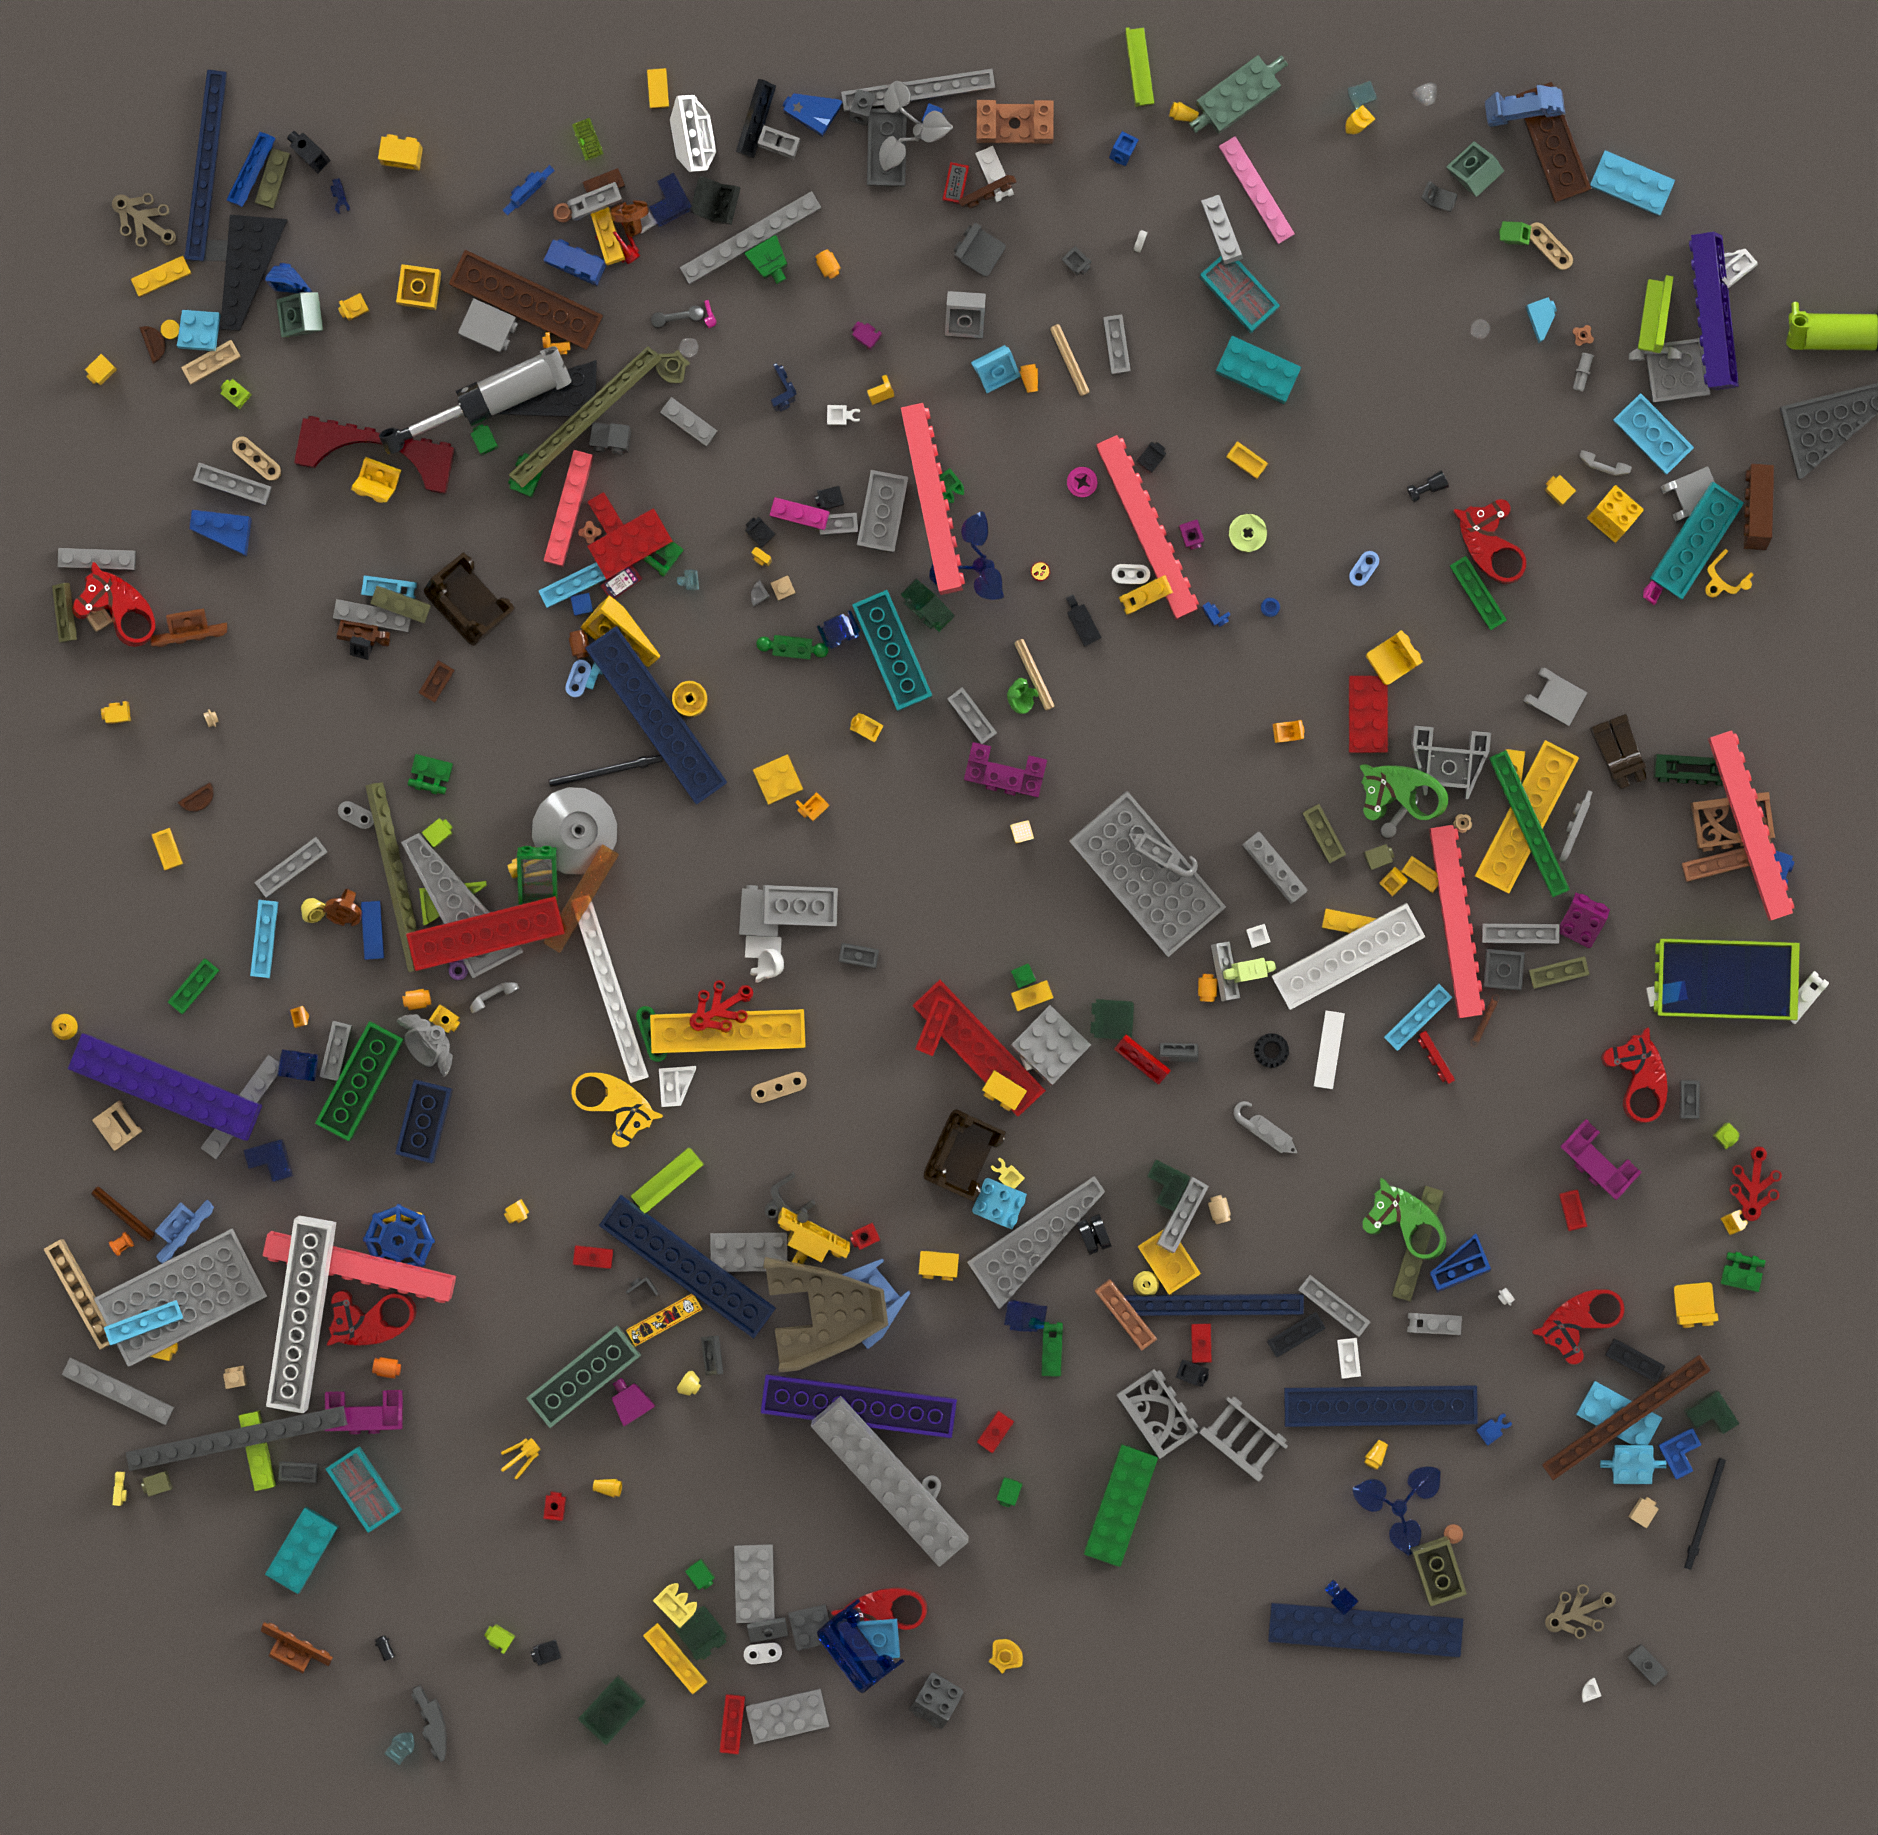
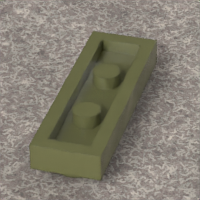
(272, 178)
(400, 604)
(63, 611)
(1324, 833)
(1558, 972)

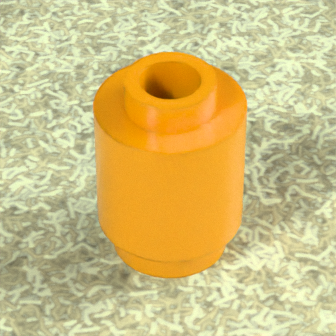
(828, 264)
(1207, 987)
(416, 999)

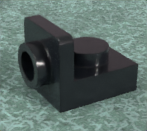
(1152, 456)
(829, 498)
(759, 531)
(360, 647)
(1192, 1373)
(545, 1652)

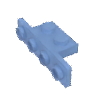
(179, 1226)

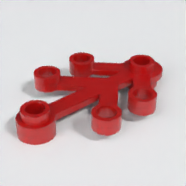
(719, 1010)
(1754, 1186)

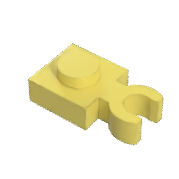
(1010, 1176)
(119, 1493)

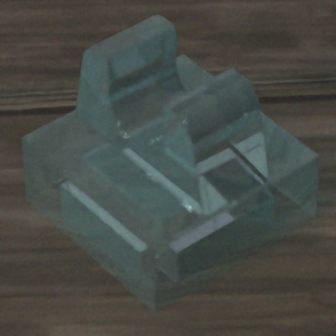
(690, 580)

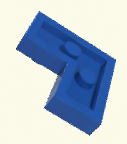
(1675, 1449)

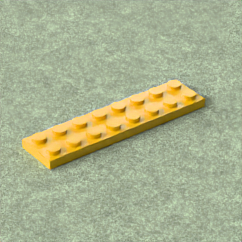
(1543, 787)
(761, 1031)

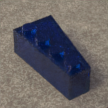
(1025, 1316)

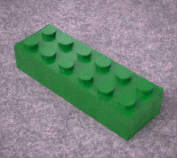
(359, 1081)
(1120, 1505)

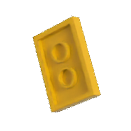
(1171, 1269)

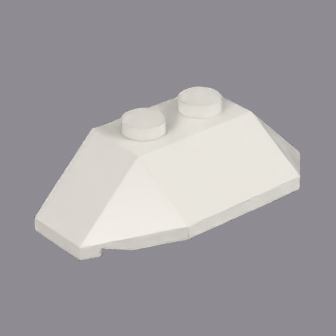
(692, 134)

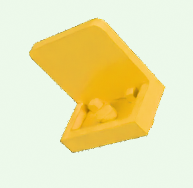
(376, 480)
(1394, 658)
(1695, 1304)

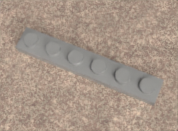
(253, 1091)
(118, 1391)

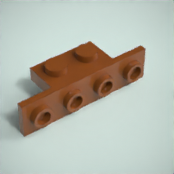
(188, 626)
(293, 1651)

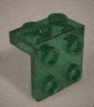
(1112, 1019)
(702, 1633)

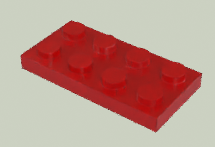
(630, 543)
(1368, 715)

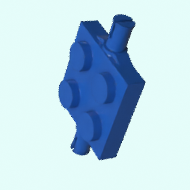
(522, 193)

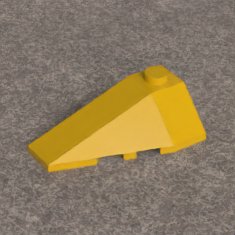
(612, 614)

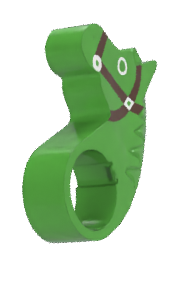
(1398, 782)
(1398, 1206)

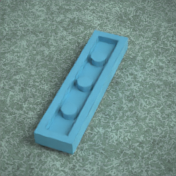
(572, 585)
(264, 938)
(1418, 1017)
(143, 1323)

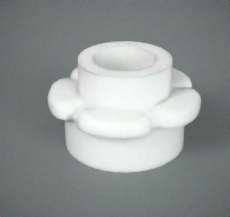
(1505, 1296)

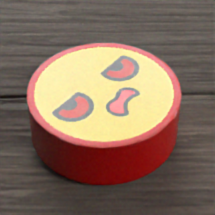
(1040, 571)

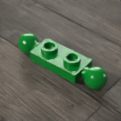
(792, 647)

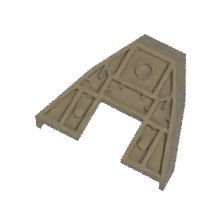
(840, 1307)

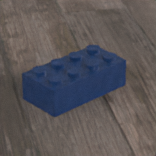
(424, 1121)

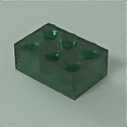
(612, 1709)

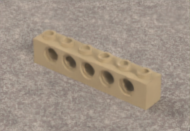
(78, 1290)

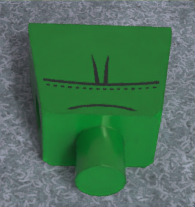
(768, 259)

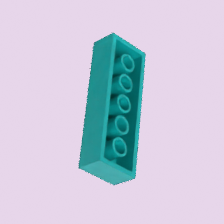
(892, 650)

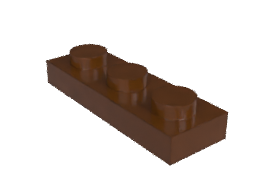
(988, 191)

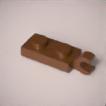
(369, 632)

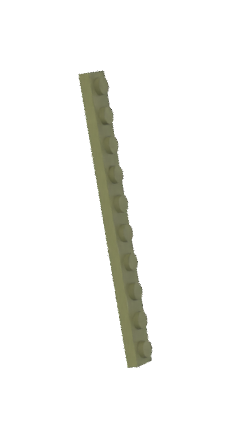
(585, 417)
(392, 866)

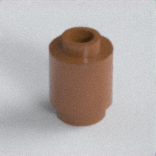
(578, 642)

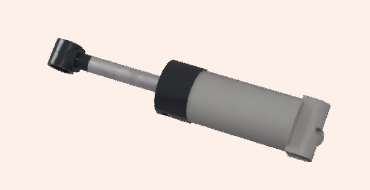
(491, 396)

